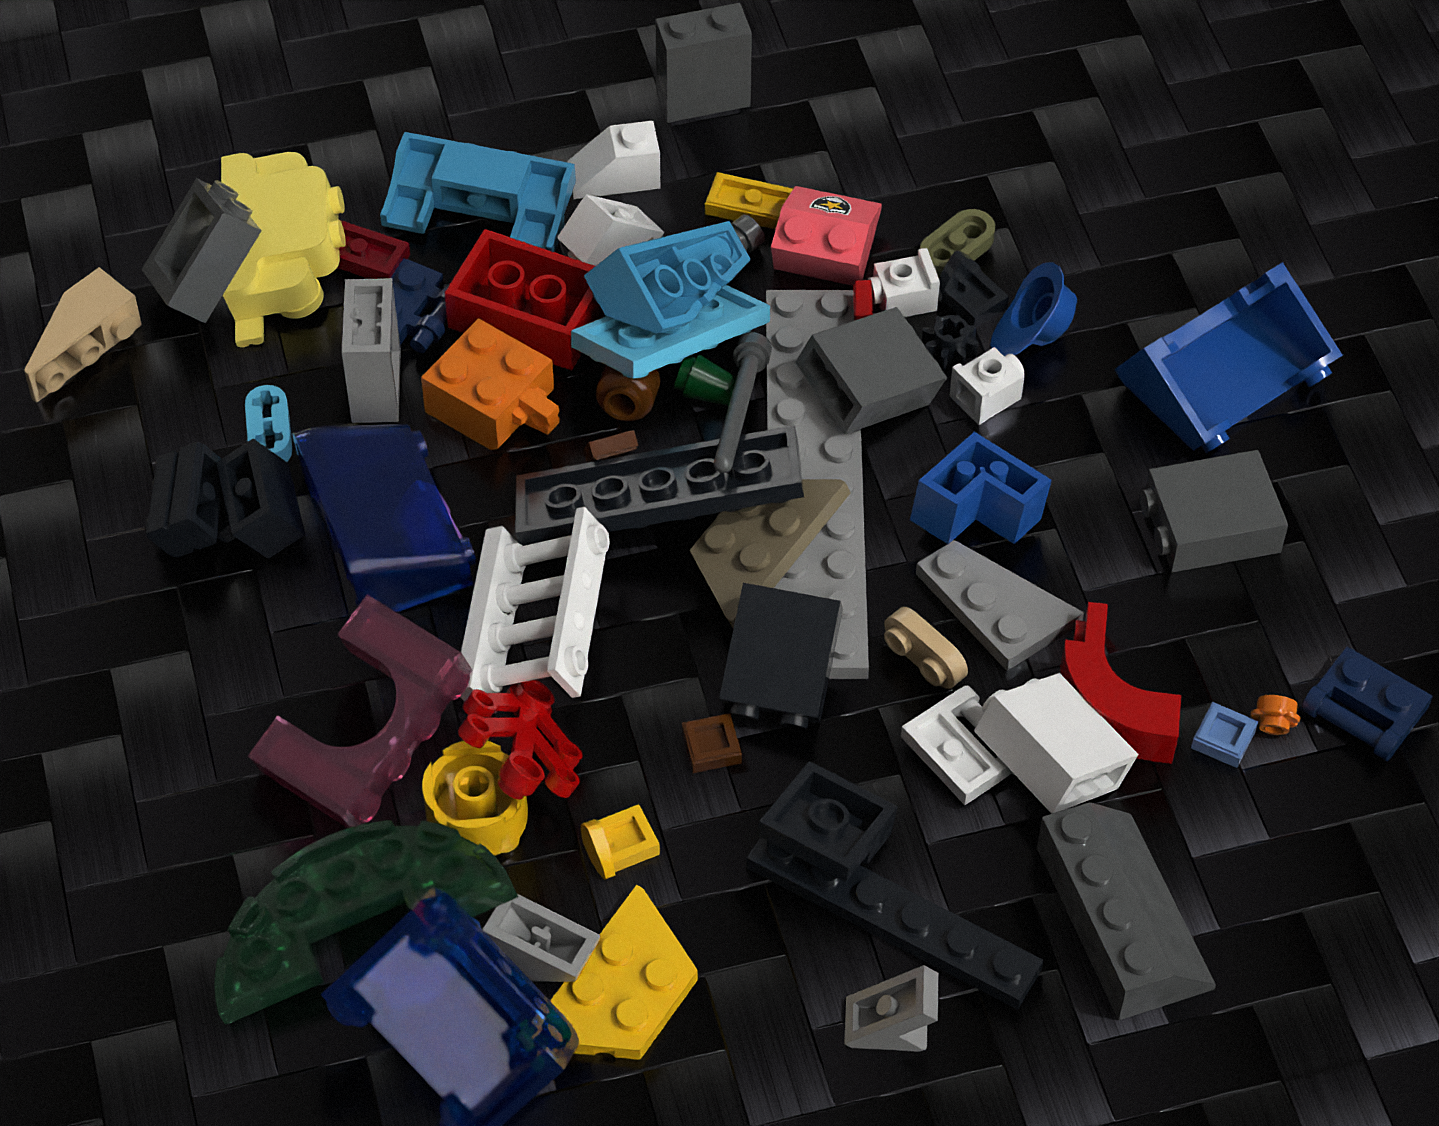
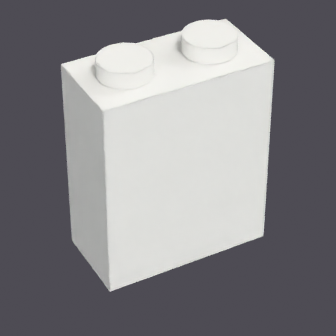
(1055, 742)

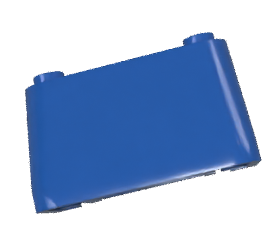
(1232, 360)

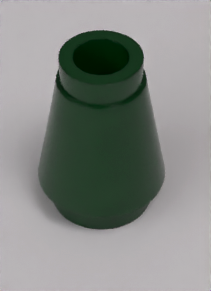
(704, 381)

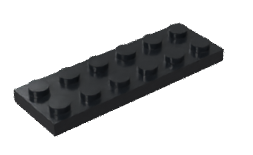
(659, 486)

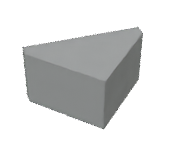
(540, 940)

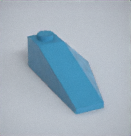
(667, 278)

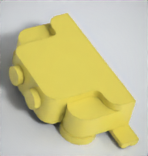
(296, 240)

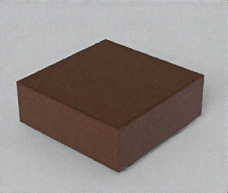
(611, 447)
(711, 743)

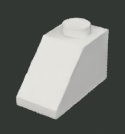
(618, 161)
(604, 226)

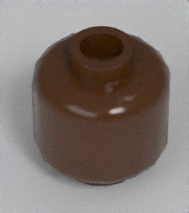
(626, 397)

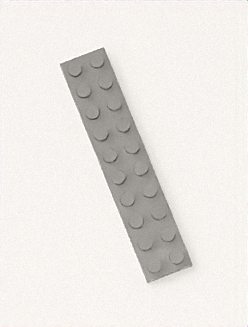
(836, 557)

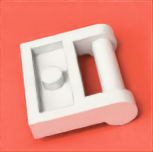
(952, 749)

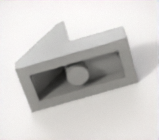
(893, 1012)

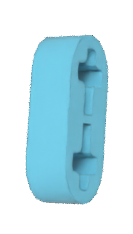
(276, 425)

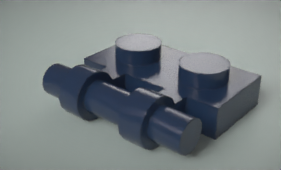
(415, 291)

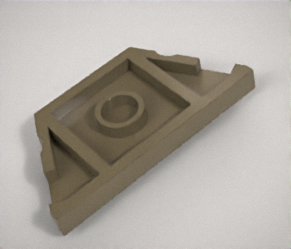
(763, 541)

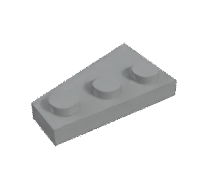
(996, 605)

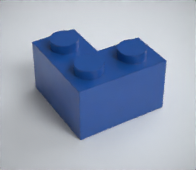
(980, 485)

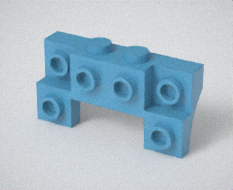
(478, 183)

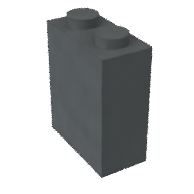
(703, 62)
(870, 370)
(1214, 511)

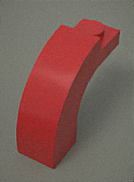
(1139, 716)

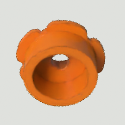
(1276, 714)

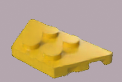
(628, 983)

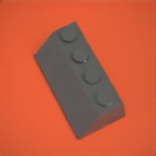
(1121, 909)

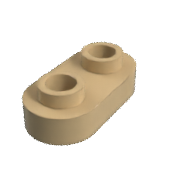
(925, 647)

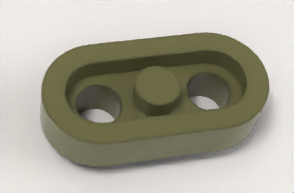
(954, 237)

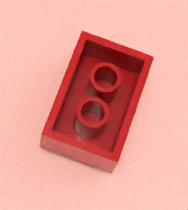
(524, 294)

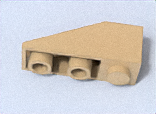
(82, 328)

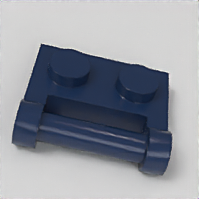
(1372, 693)

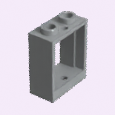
(371, 350)

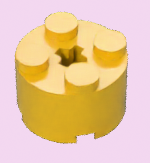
(465, 796)

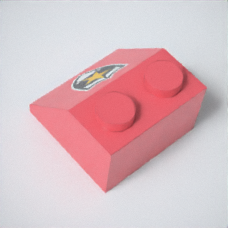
(824, 235)

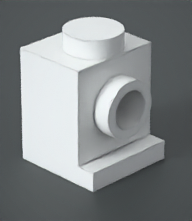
(906, 284)
(987, 384)

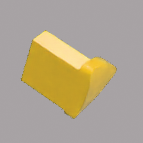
(619, 841)

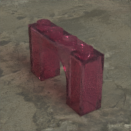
(352, 779)

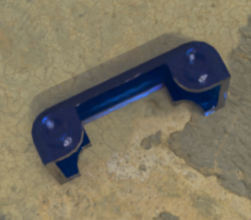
(384, 512)
(456, 1012)

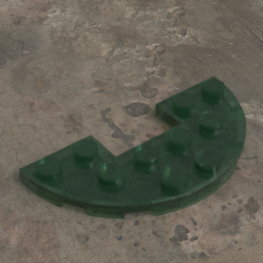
(337, 886)

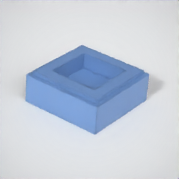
(1224, 734)

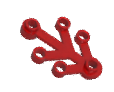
(532, 707)

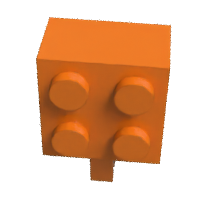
(490, 387)

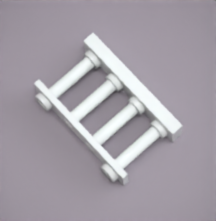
(500, 592)

